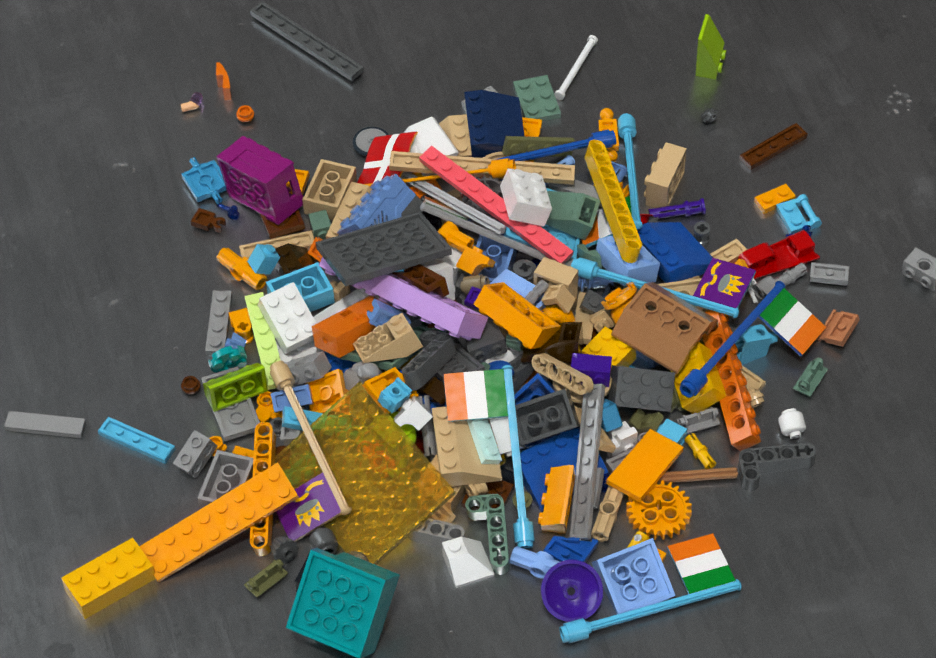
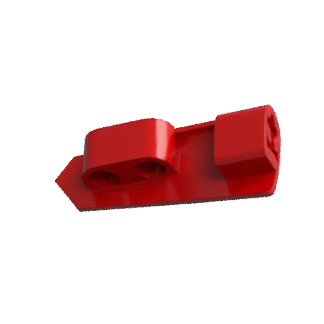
(781, 255)

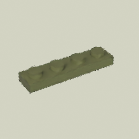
(521, 144)

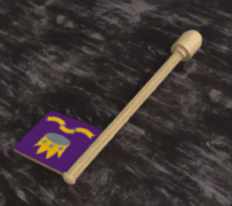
(320, 497)

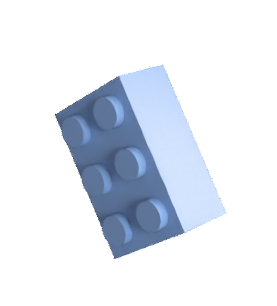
(644, 269)

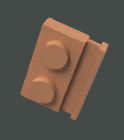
(839, 327)

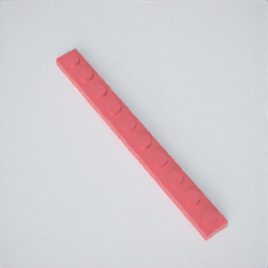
(494, 205)

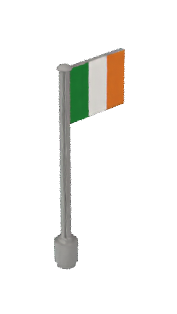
(444, 212)

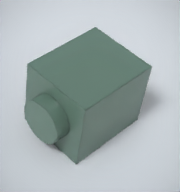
(319, 224)

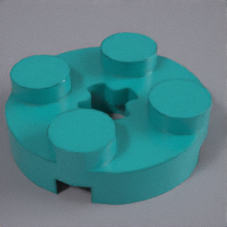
(228, 358)

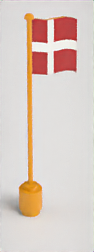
(379, 153)

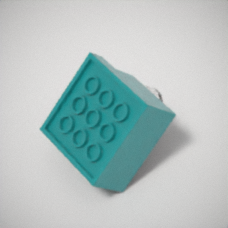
(343, 601)

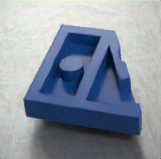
(570, 548)

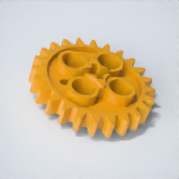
(659, 511)

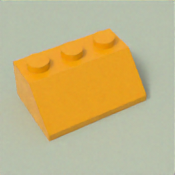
(557, 499)

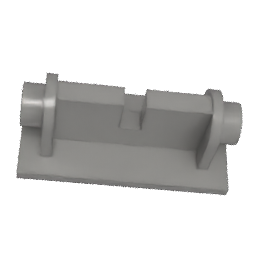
(699, 421)

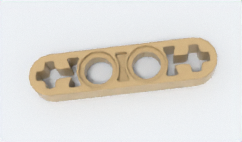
(561, 377)

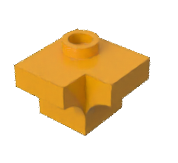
(474, 261)

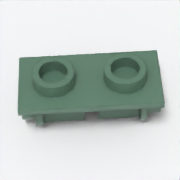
(811, 377)

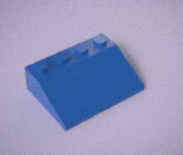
(675, 249)
(551, 453)

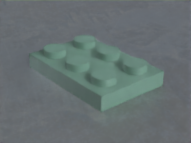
(537, 98)

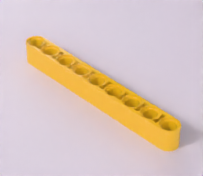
(613, 201)

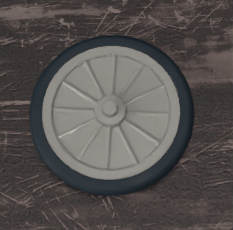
(364, 138)

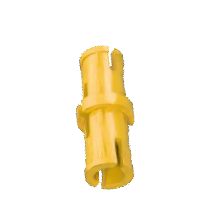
(700, 451)

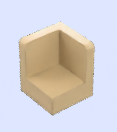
(559, 295)

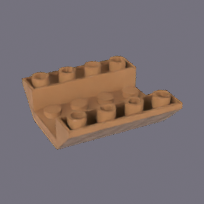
(658, 331)

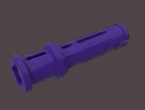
(686, 206)

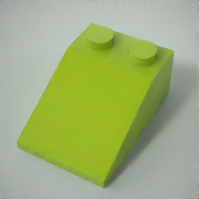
(710, 50)

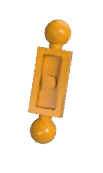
(607, 122)

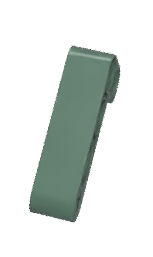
(495, 534)

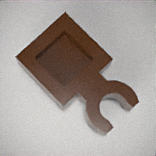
(205, 219)

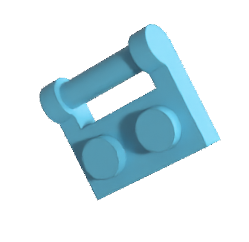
(792, 216)

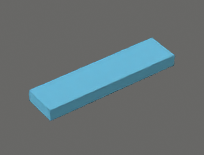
(136, 440)

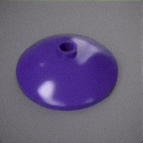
(587, 589)

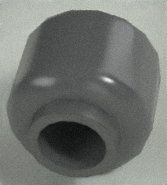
(324, 539)

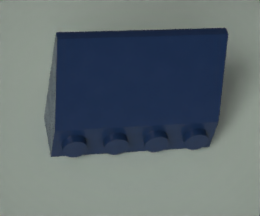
(491, 119)

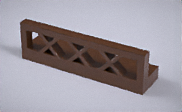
(424, 279)

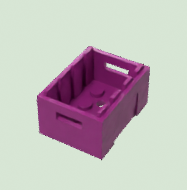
(259, 179)

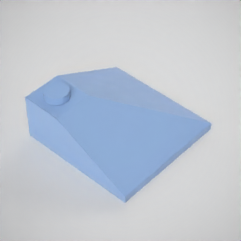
(634, 577)

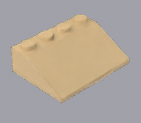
(457, 452)

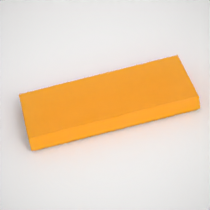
(644, 465)

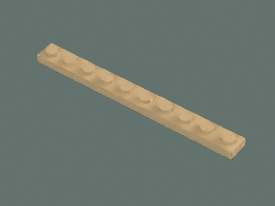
(551, 172)

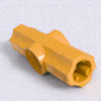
(241, 269)

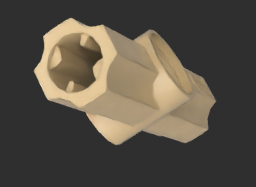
(605, 521)

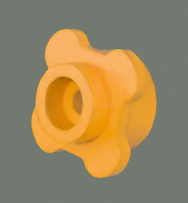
(219, 442)

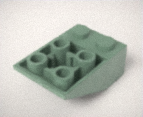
(572, 213)

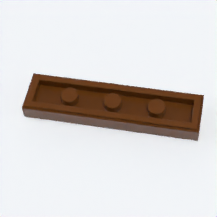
(773, 146)

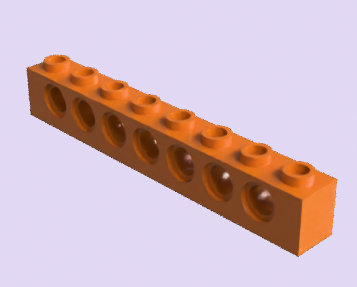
(736, 405)

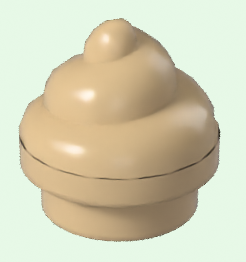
(757, 397)

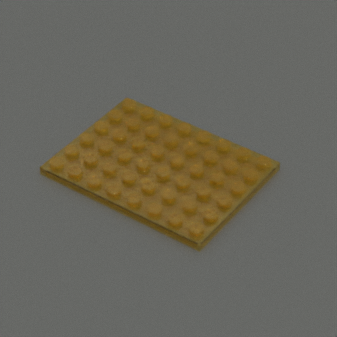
(377, 470)

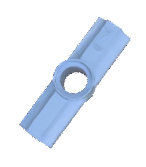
(536, 563)

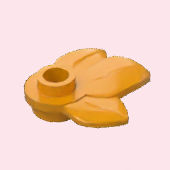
(265, 409)

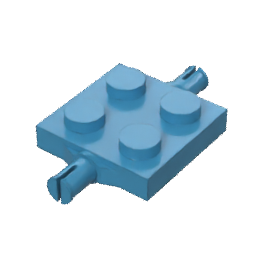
(204, 180)

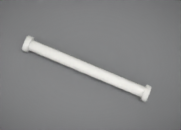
(560, 94)

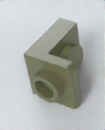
(644, 422)

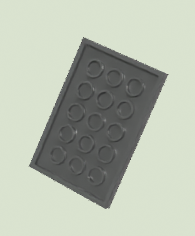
(383, 248)

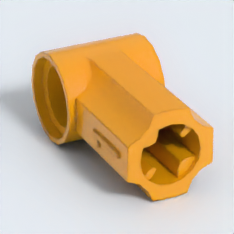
(454, 237)

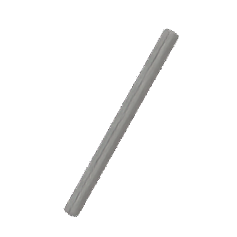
(456, 204)

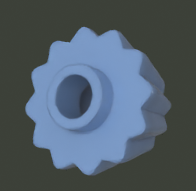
(235, 341)

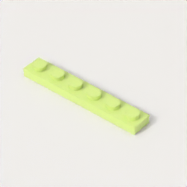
(263, 336)

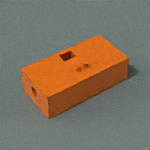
(344, 328)

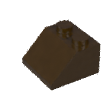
(292, 258)

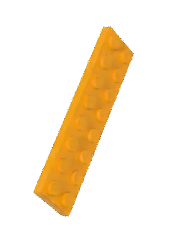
(219, 521)

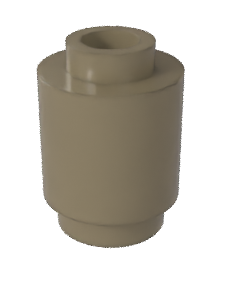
(476, 281)

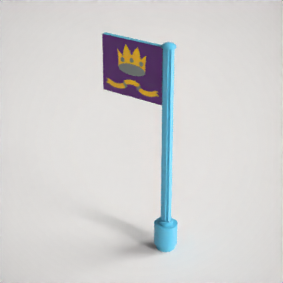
(719, 289)

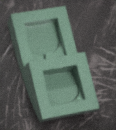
(591, 255)

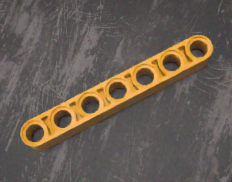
(260, 462)

